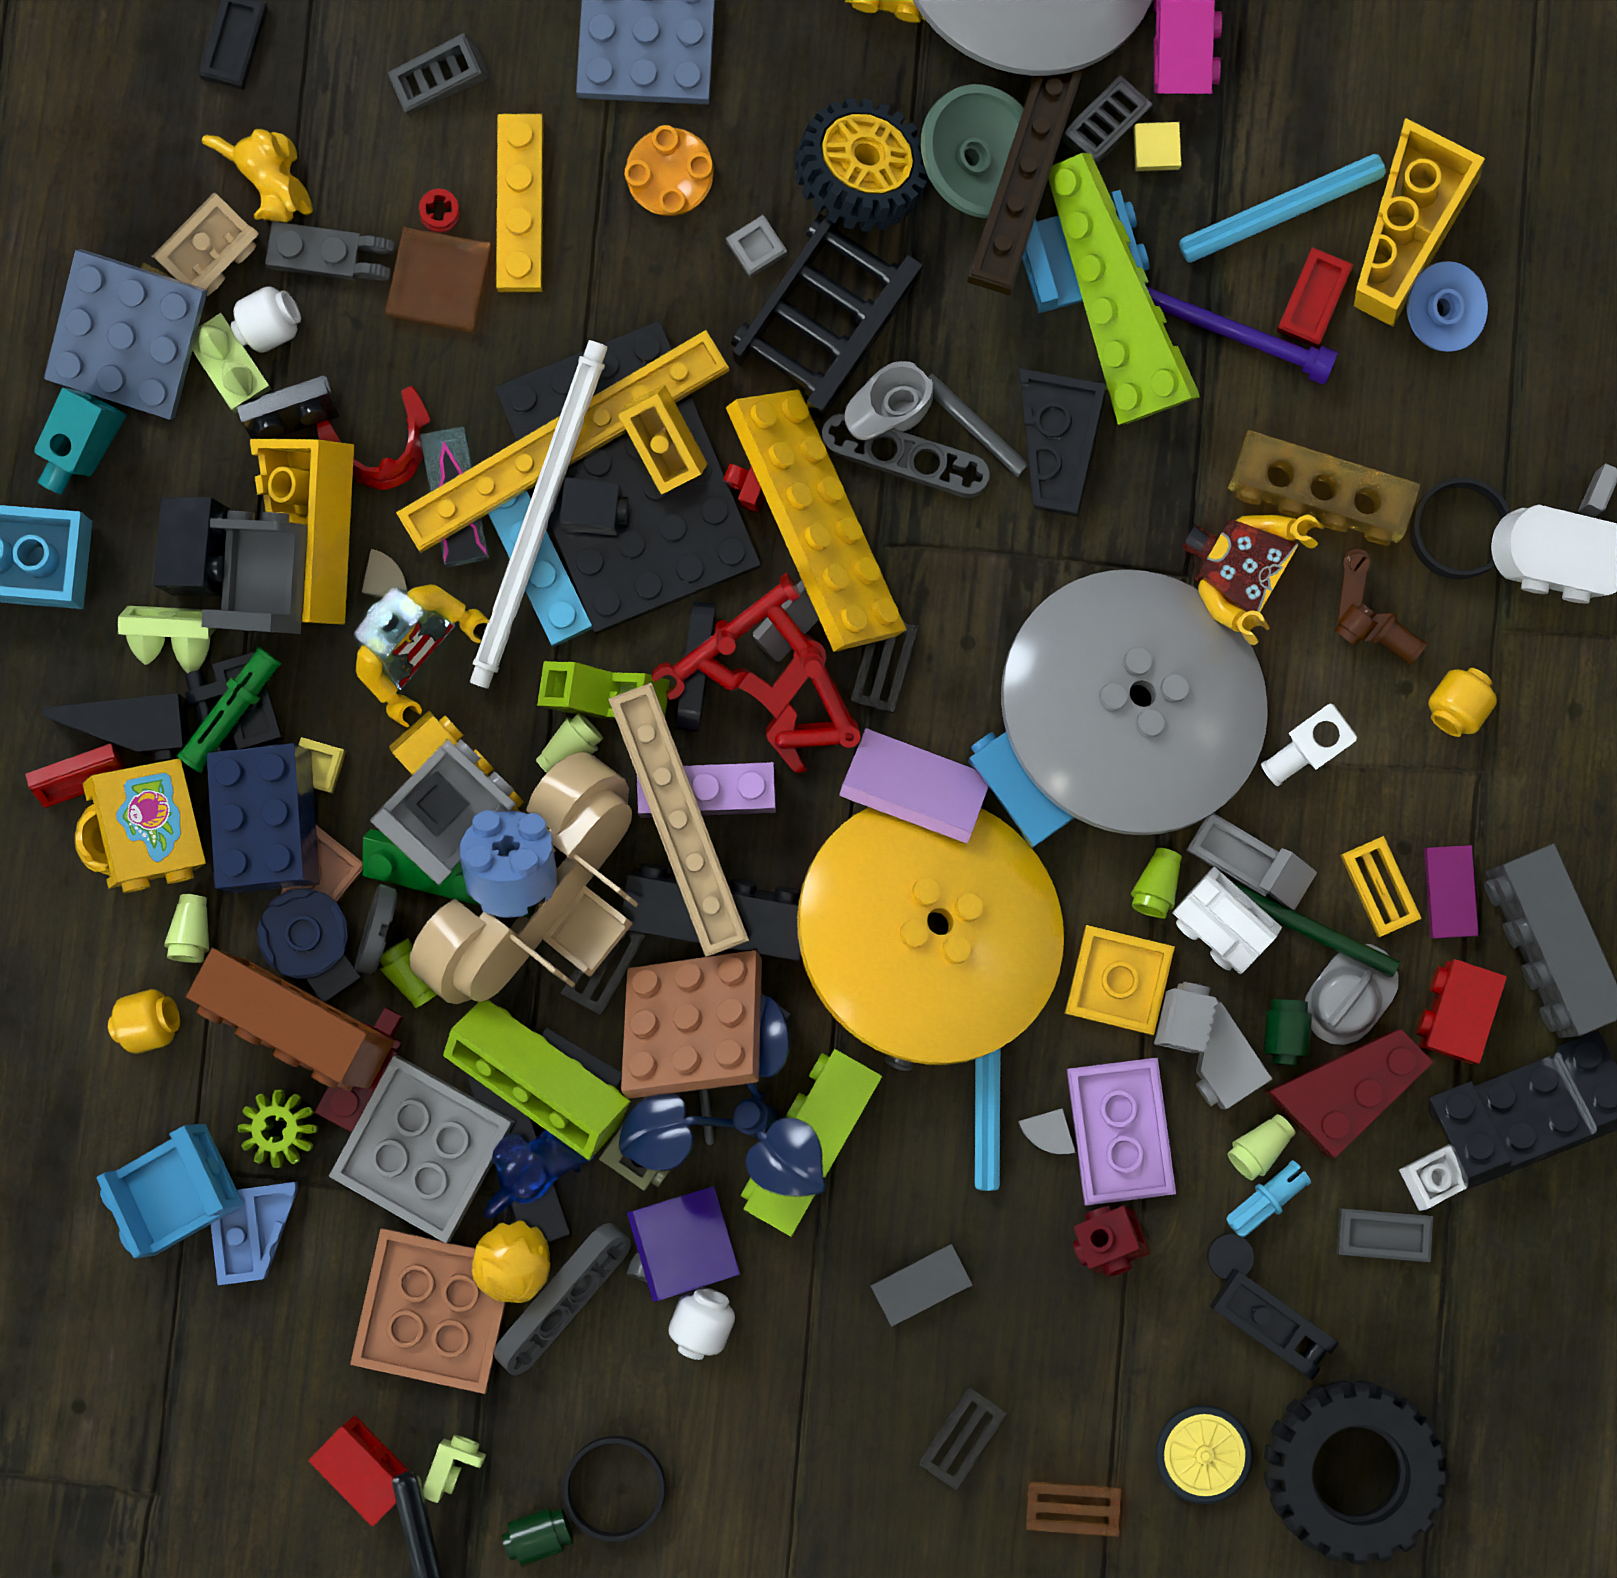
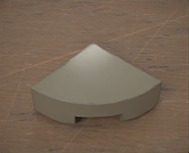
(382, 575)

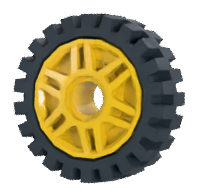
(861, 164)

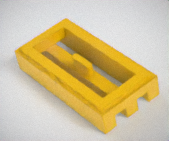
(1364, 893)

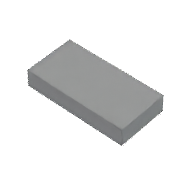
(1232, 852)

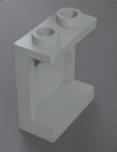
(440, 854)

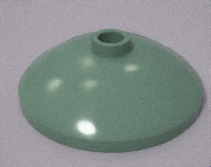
(974, 123)

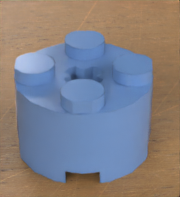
(508, 862)

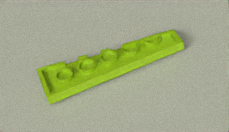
(1132, 344)

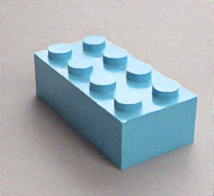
(43, 556)

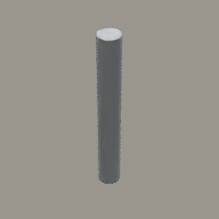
(977, 427)

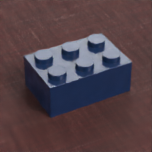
(263, 818)

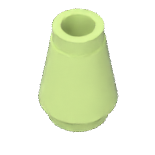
(572, 737)
(188, 931)
(1260, 1147)

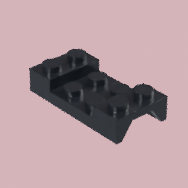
(1530, 1111)

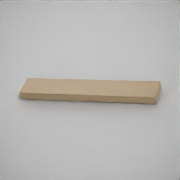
(678, 819)

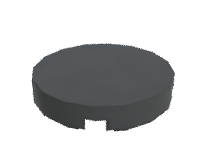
(375, 929)

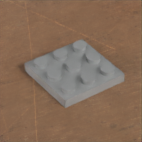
(421, 1149)

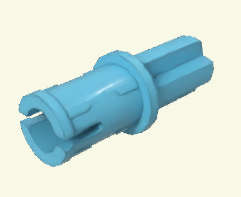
(1267, 1199)

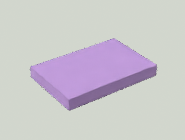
(915, 786)
(1121, 1131)

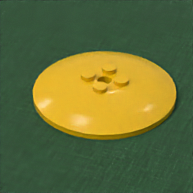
(899, 981)

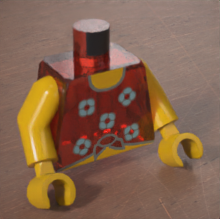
(1246, 565)

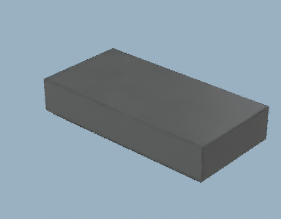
(1384, 1235)
(921, 1285)

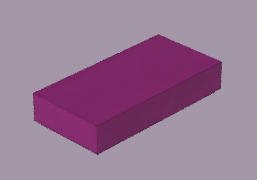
(1451, 892)

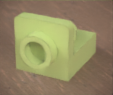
(443, 1472)

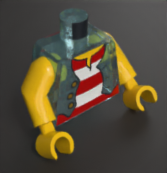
(402, 635)

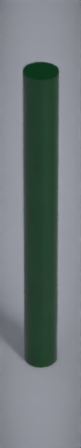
(1324, 934)

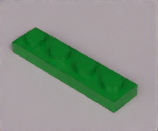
(390, 864)

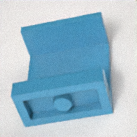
(1050, 262)

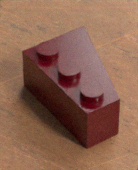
(1351, 1090)

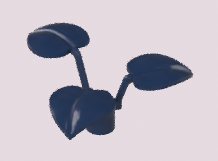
(789, 1151)

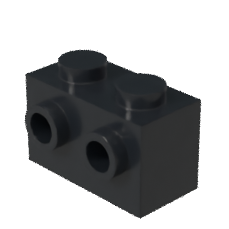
(187, 549)

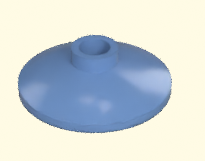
(1462, 302)

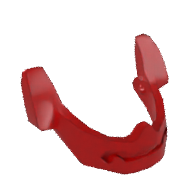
(390, 472)

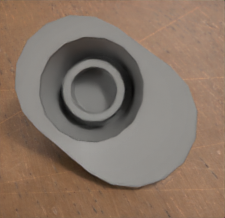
(1349, 999)

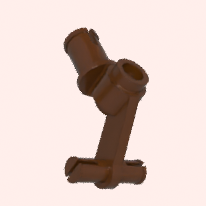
(1361, 623)

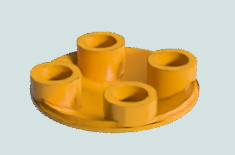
(669, 171)

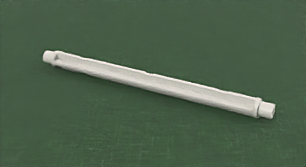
(538, 513)

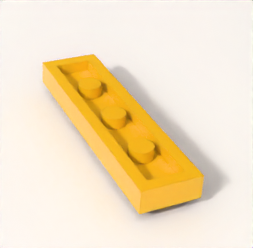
(519, 203)

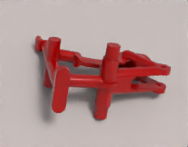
(807, 662)

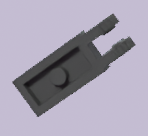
(325, 252)

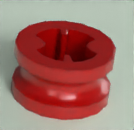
(428, 202)

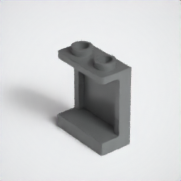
(261, 573)

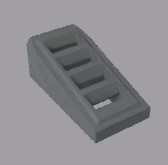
(445, 87)
(1079, 143)

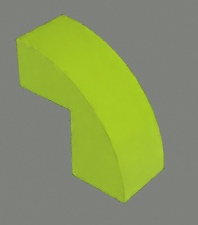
(587, 689)

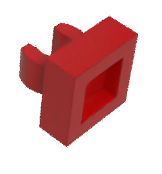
(745, 481)

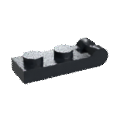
(1272, 1323)

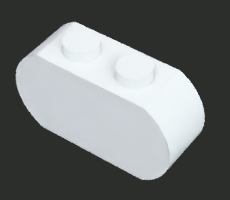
(1557, 552)

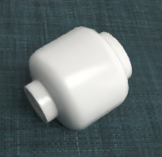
(265, 319)
(701, 1323)

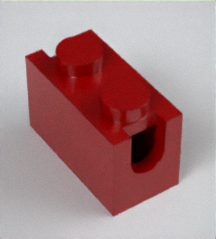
(1460, 1011)

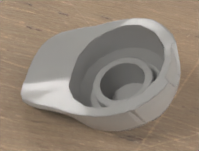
(890, 399)

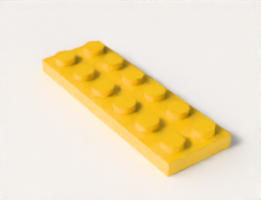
(816, 519)

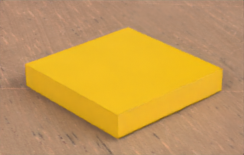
(1119, 980)

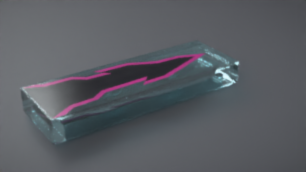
(445, 458)

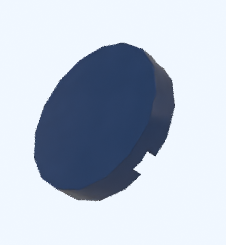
(303, 933)

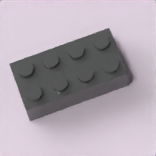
(1554, 942)

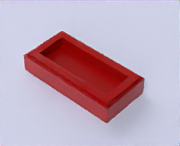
(1314, 297)
(65, 778)

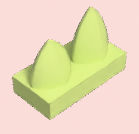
(228, 363)
(150, 625)

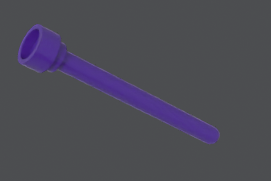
(1314, 361)

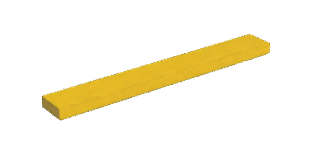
(520, 464)

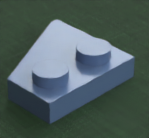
(250, 1235)

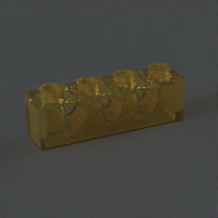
(1391, 495)

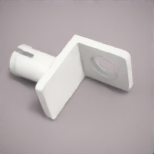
(1305, 749)

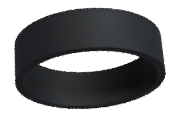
(1417, 544)
(584, 1526)

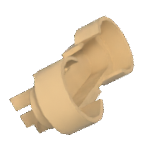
(477, 956)

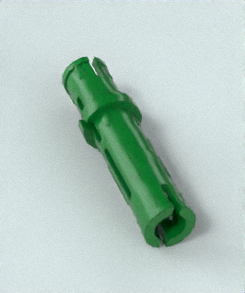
(229, 709)

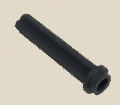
(416, 1525)

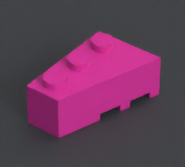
(1185, 46)

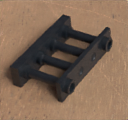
(846, 351)

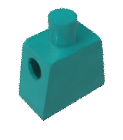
(76, 437)

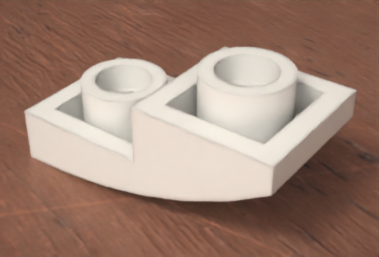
(1433, 1177)

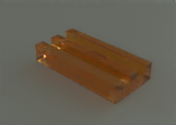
(1111, 1511)

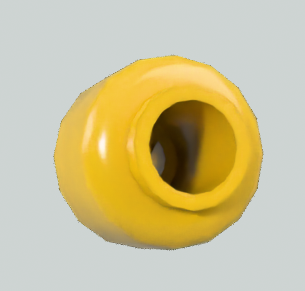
(1462, 701)
(144, 1021)

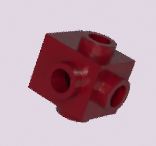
(1110, 1240)

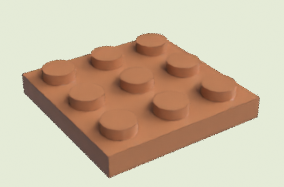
(692, 1025)
(427, 1314)

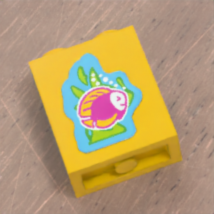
(146, 824)

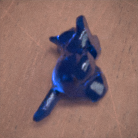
(529, 1168)

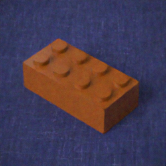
(290, 1020)

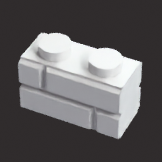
(1226, 921)

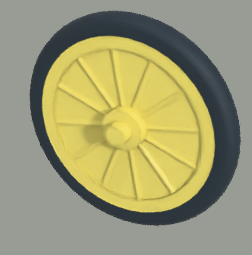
(1204, 1454)

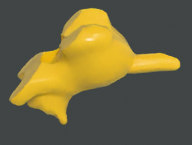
(266, 162)

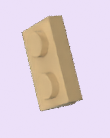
(207, 245)

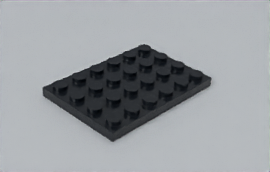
(670, 540)

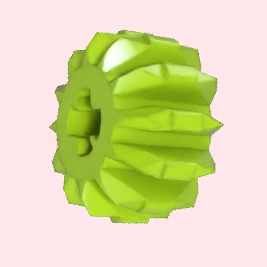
(263, 1123)

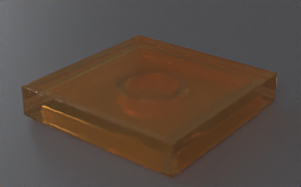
(438, 279)

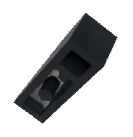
(144, 725)

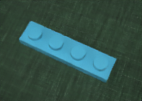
(548, 584)

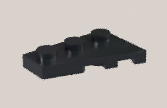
(1061, 436)

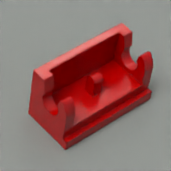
(359, 1469)

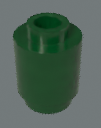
(1287, 1031)
(537, 1536)

